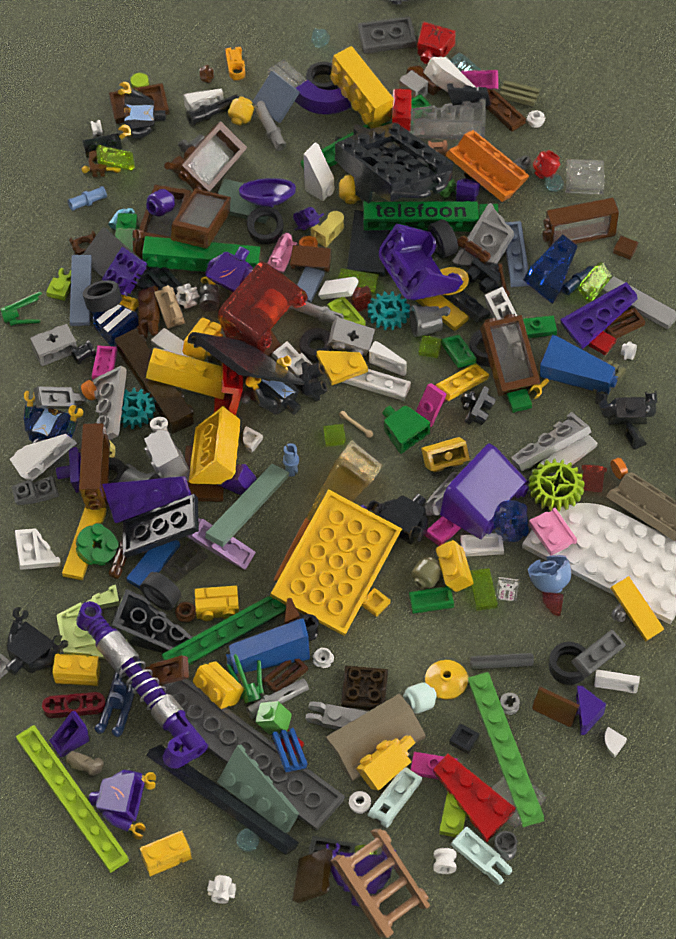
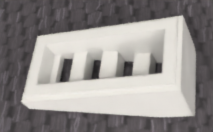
(195, 100)
(385, 358)

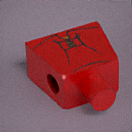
(434, 41)

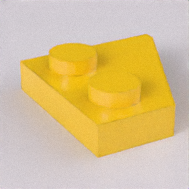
(341, 365)

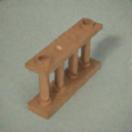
(358, 884)

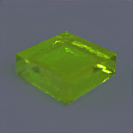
(430, 347)
(334, 435)

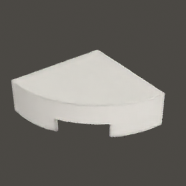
(251, 439)
(614, 741)

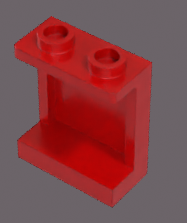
(232, 387)

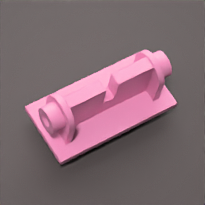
(282, 252)

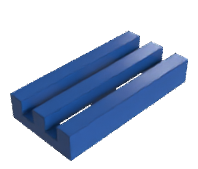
(285, 736)

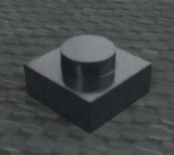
(464, 738)

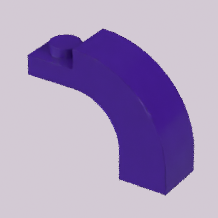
(320, 100)

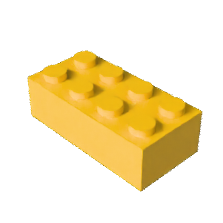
(361, 87)

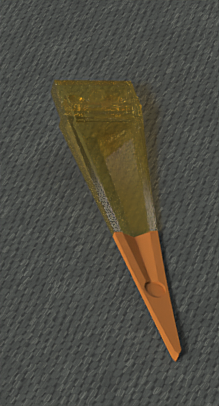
(347, 478)

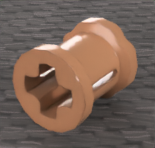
(437, 145)

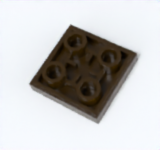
(364, 687)
(313, 876)

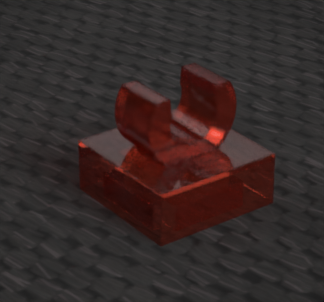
(361, 298)

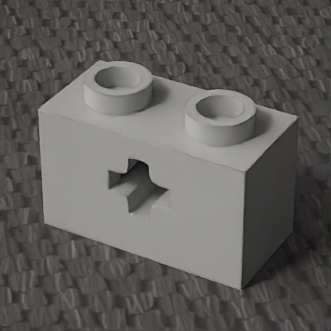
(360, 336)
(53, 344)

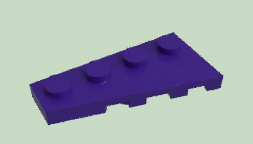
(597, 315)
(140, 496)

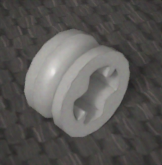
(514, 698)

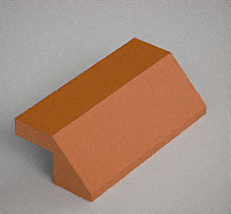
(487, 165)

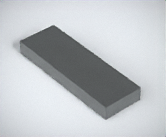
(598, 653)

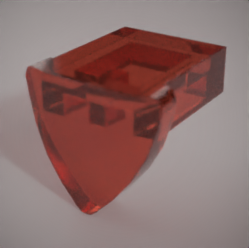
(593, 477)

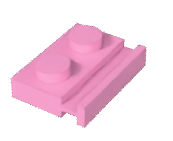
(552, 531)

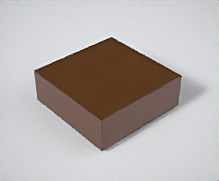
(625, 247)

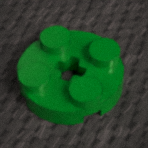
(95, 555)

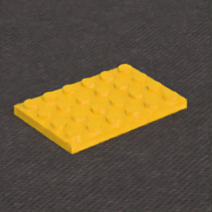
(336, 562)

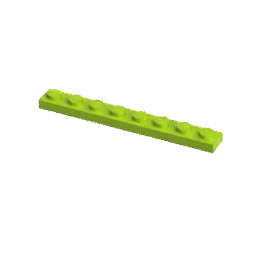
(72, 799)

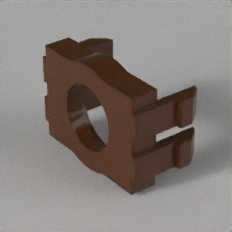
(94, 168)
(75, 243)

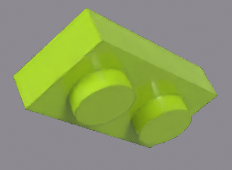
(343, 306)
(452, 819)

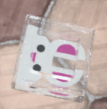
(507, 589)

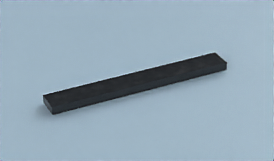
(227, 802)

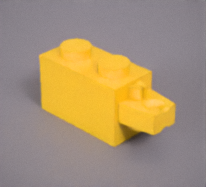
(385, 762)

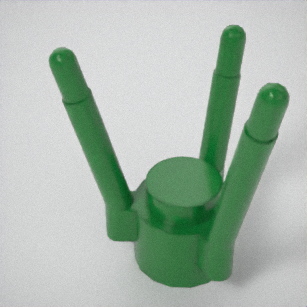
(10, 312)
(251, 692)

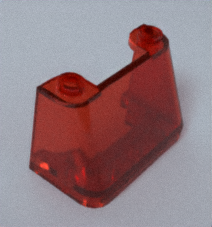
(259, 305)

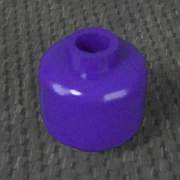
(160, 203)

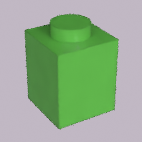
(273, 717)

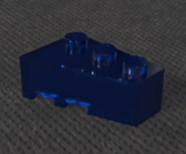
(551, 268)

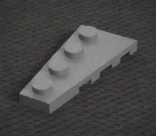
(110, 399)
(549, 443)

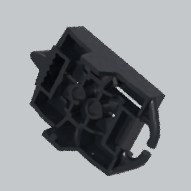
(390, 169)

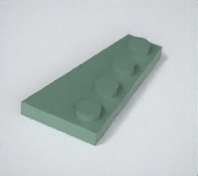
(256, 790)

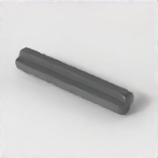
(499, 661)

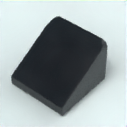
(634, 436)

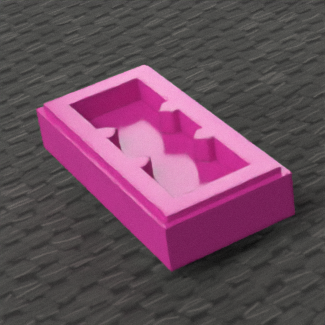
(482, 78)
(104, 360)
(431, 403)
(442, 531)
(424, 763)

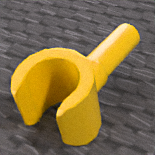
(538, 388)

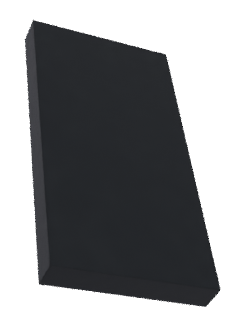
(365, 247)
(160, 526)

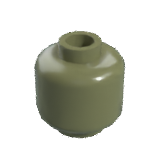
(426, 573)

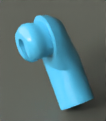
(112, 224)

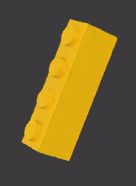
(185, 372)
(215, 448)

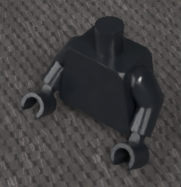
(627, 409)
(404, 513)
(30, 647)

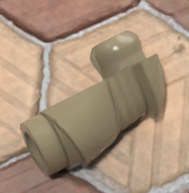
(85, 763)

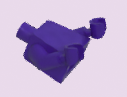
(361, 869)

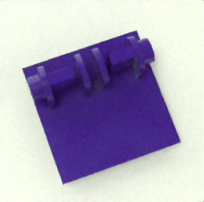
(124, 269)

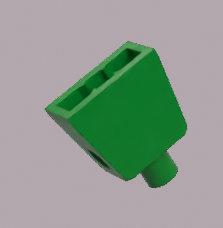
(405, 427)

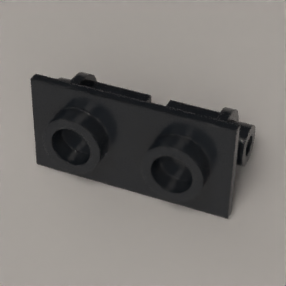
(111, 140)

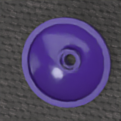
(267, 191)

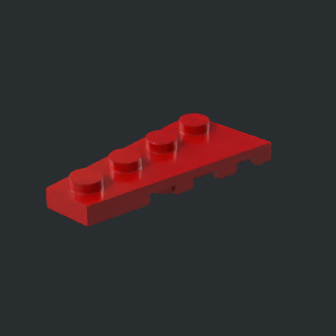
(480, 802)

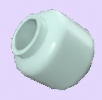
(420, 697)

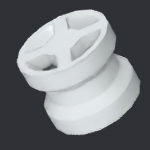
(445, 861)

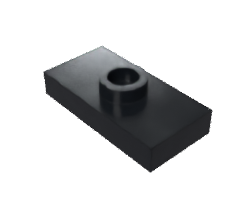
(470, 306)

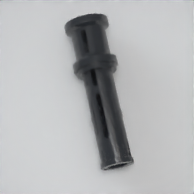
(205, 112)

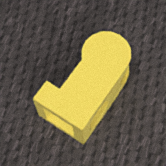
(329, 228)

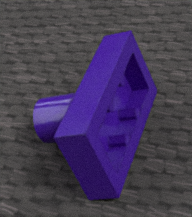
(71, 470)

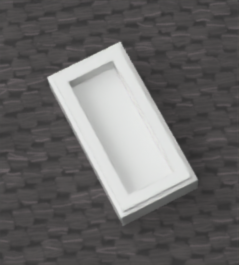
(338, 288)
(489, 545)
(616, 681)

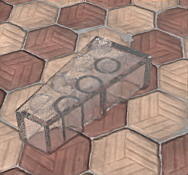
(449, 120)

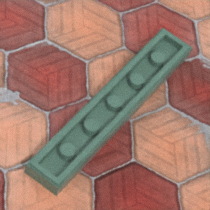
(247, 505)

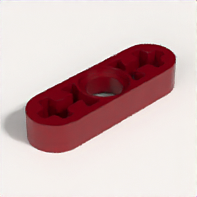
(81, 711)

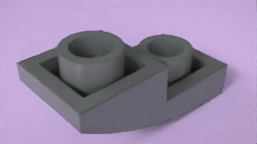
(39, 491)

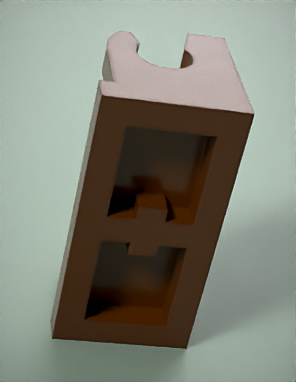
(311, 257)

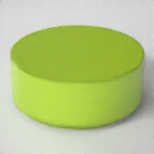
(139, 80)

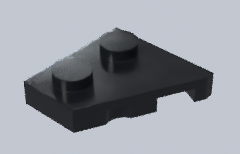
(467, 93)
(157, 277)

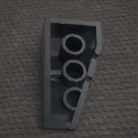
(145, 625)

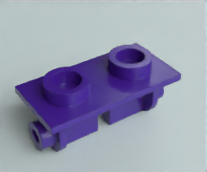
(306, 218)

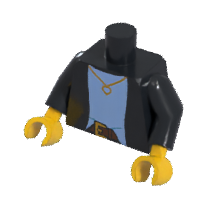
(139, 114)
(275, 395)

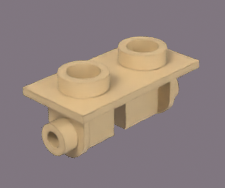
(169, 307)

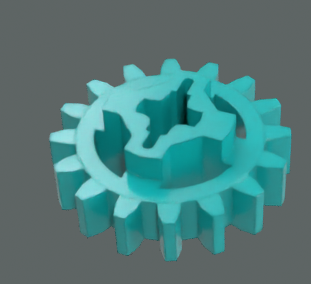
(388, 310)
(133, 408)

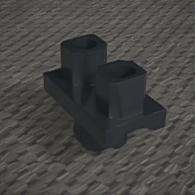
(486, 274)
(312, 387)
(474, 403)

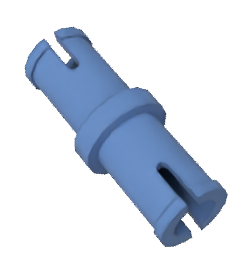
(87, 198)
(291, 459)

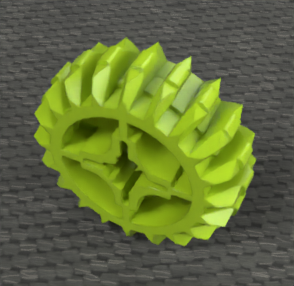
(540, 479)

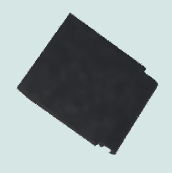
(243, 358)

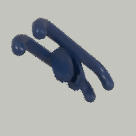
(118, 698)

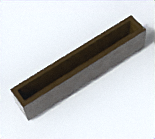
(167, 400)

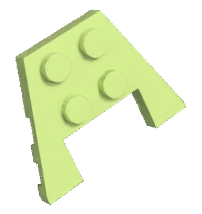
(78, 640)

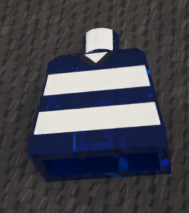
(114, 322)

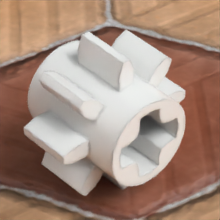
(187, 295)
(221, 889)

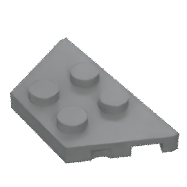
(490, 234)

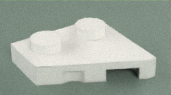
(34, 551)

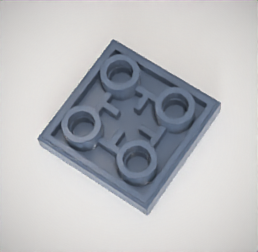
(277, 96)

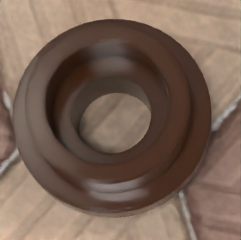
(206, 74)
(185, 607)

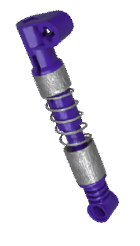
(162, 705)

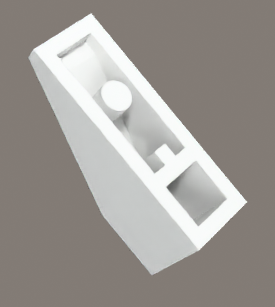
(443, 72)
(317, 174)
(499, 304)
(37, 457)

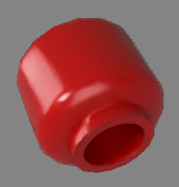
(546, 164)

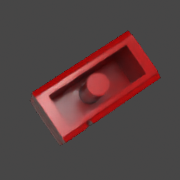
(402, 108)

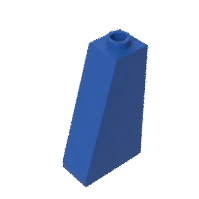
(576, 367)
(271, 647)

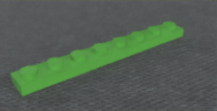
(506, 750)

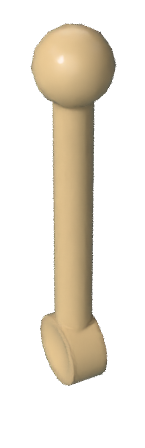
(368, 433)

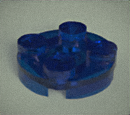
(518, 513)

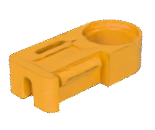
(234, 61)

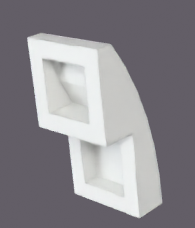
(287, 350)

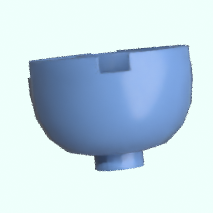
(550, 574)

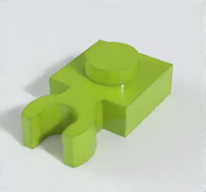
(60, 287)

